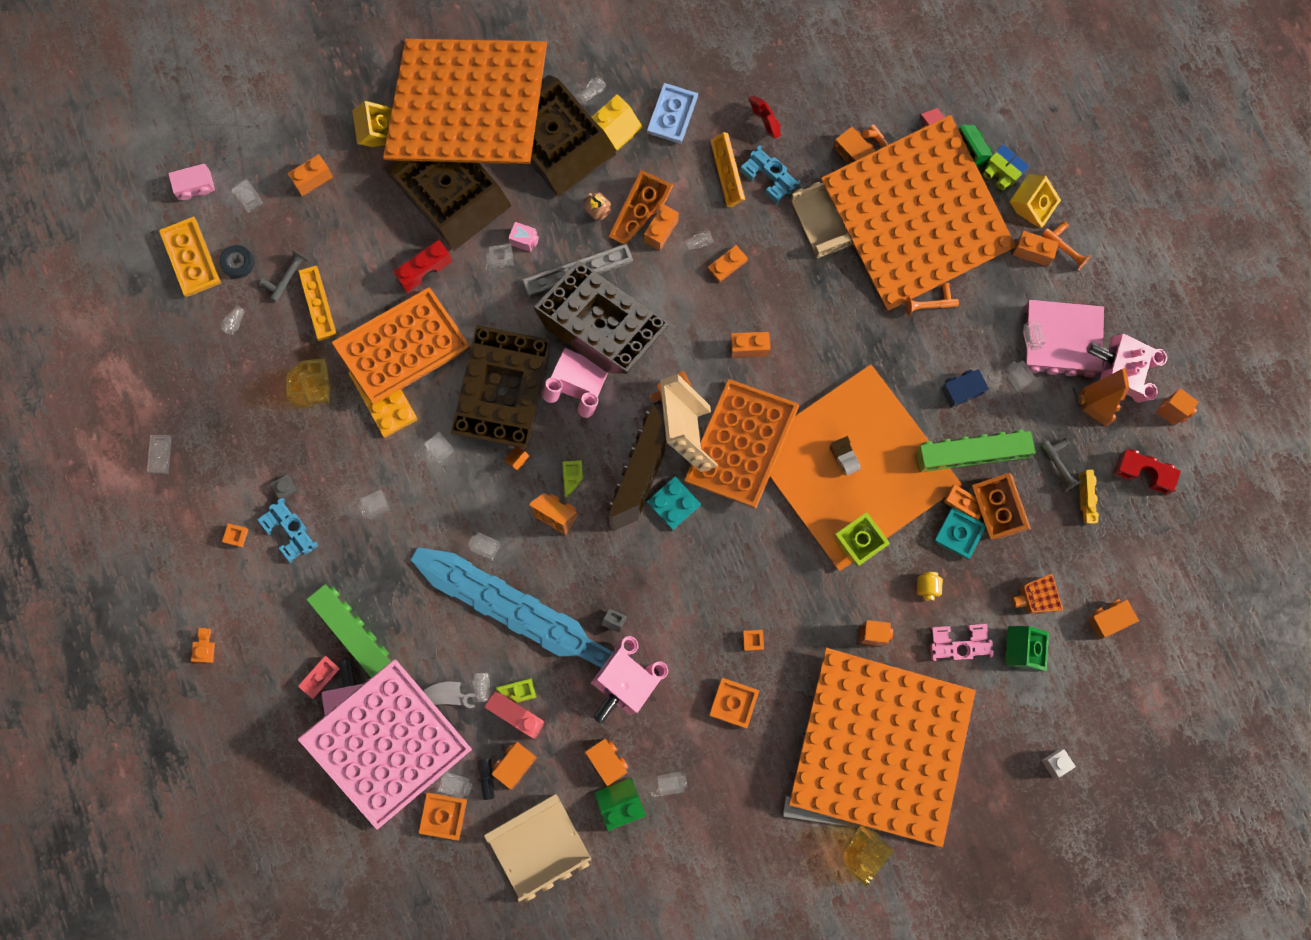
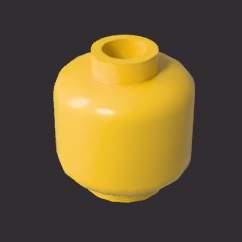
(929, 586)

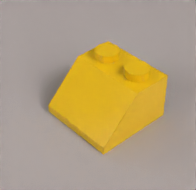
(617, 122)
(371, 123)
(1035, 199)

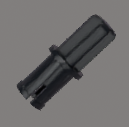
(486, 779)

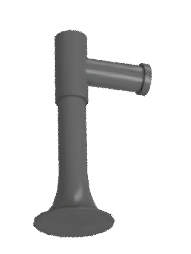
(278, 290)
(1051, 452)

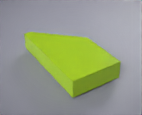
(572, 475)
(518, 691)

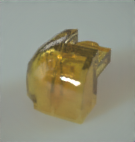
(308, 383)
(865, 854)

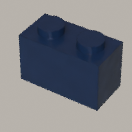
(964, 388)

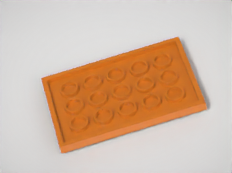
(401, 346)
(743, 442)

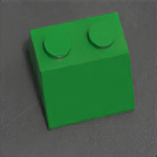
(976, 145)
(1027, 648)
(619, 804)

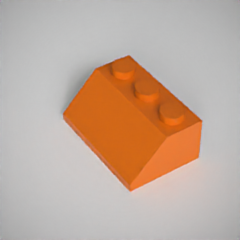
(1001, 506)

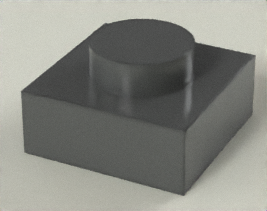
(284, 487)
(614, 620)

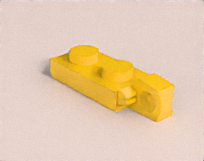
(1088, 498)

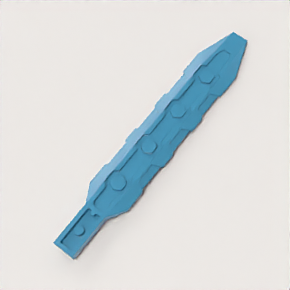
(507, 605)

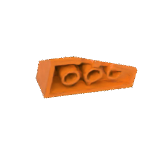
(641, 204)
(1103, 396)

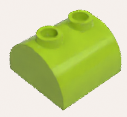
(861, 540)

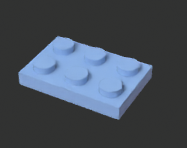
(672, 113)

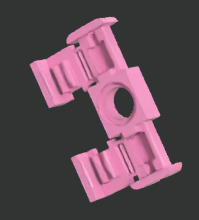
(945, 648)

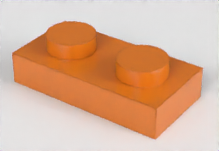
(727, 263)
(963, 502)

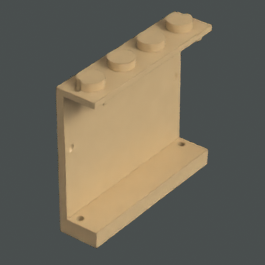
(820, 220)
(681, 410)
(538, 848)

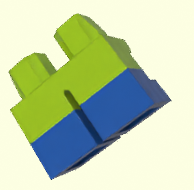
(1005, 167)

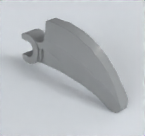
(448, 693)

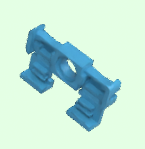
(762, 160)
(300, 539)

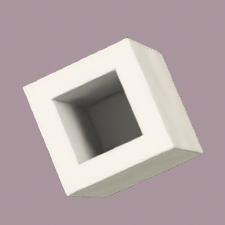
(1058, 763)

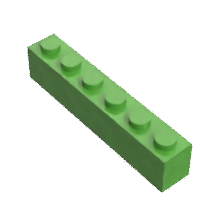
(975, 451)
(349, 629)

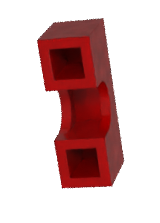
(412, 272)
(1163, 476)

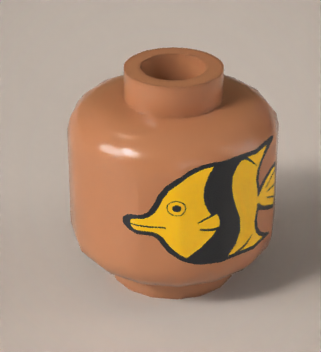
(597, 206)

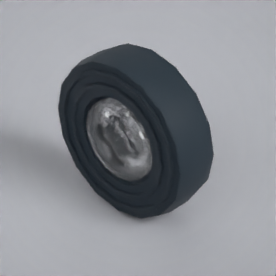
(240, 269)

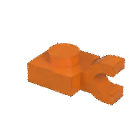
(203, 650)

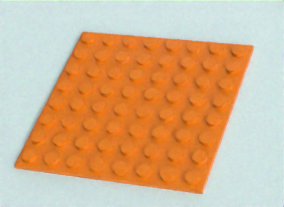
(466, 101)
(918, 212)
(885, 446)
(882, 747)

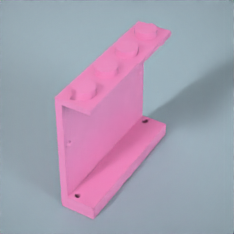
(1067, 334)

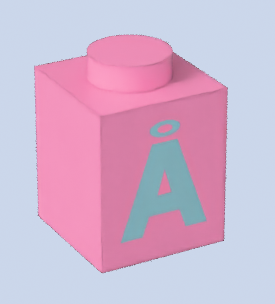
(523, 237)

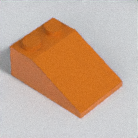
(554, 513)

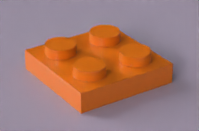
(734, 703)
(443, 816)

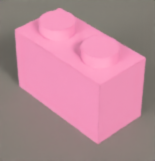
(191, 182)

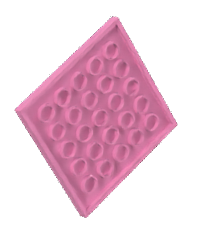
(385, 743)

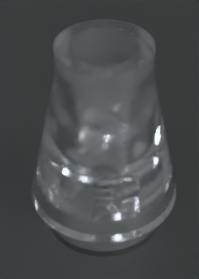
(593, 88)
(700, 240)
(232, 321)
(481, 686)

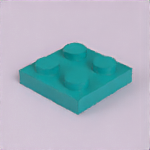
(673, 503)
(960, 533)

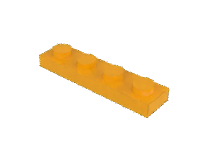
(727, 169)
(317, 303)

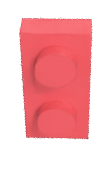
(319, 677)

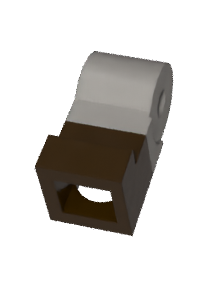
(845, 456)

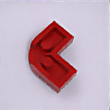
(762, 110)

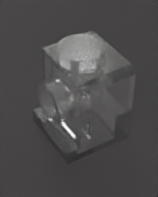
(504, 251)

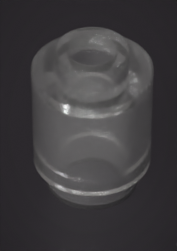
(1034, 335)

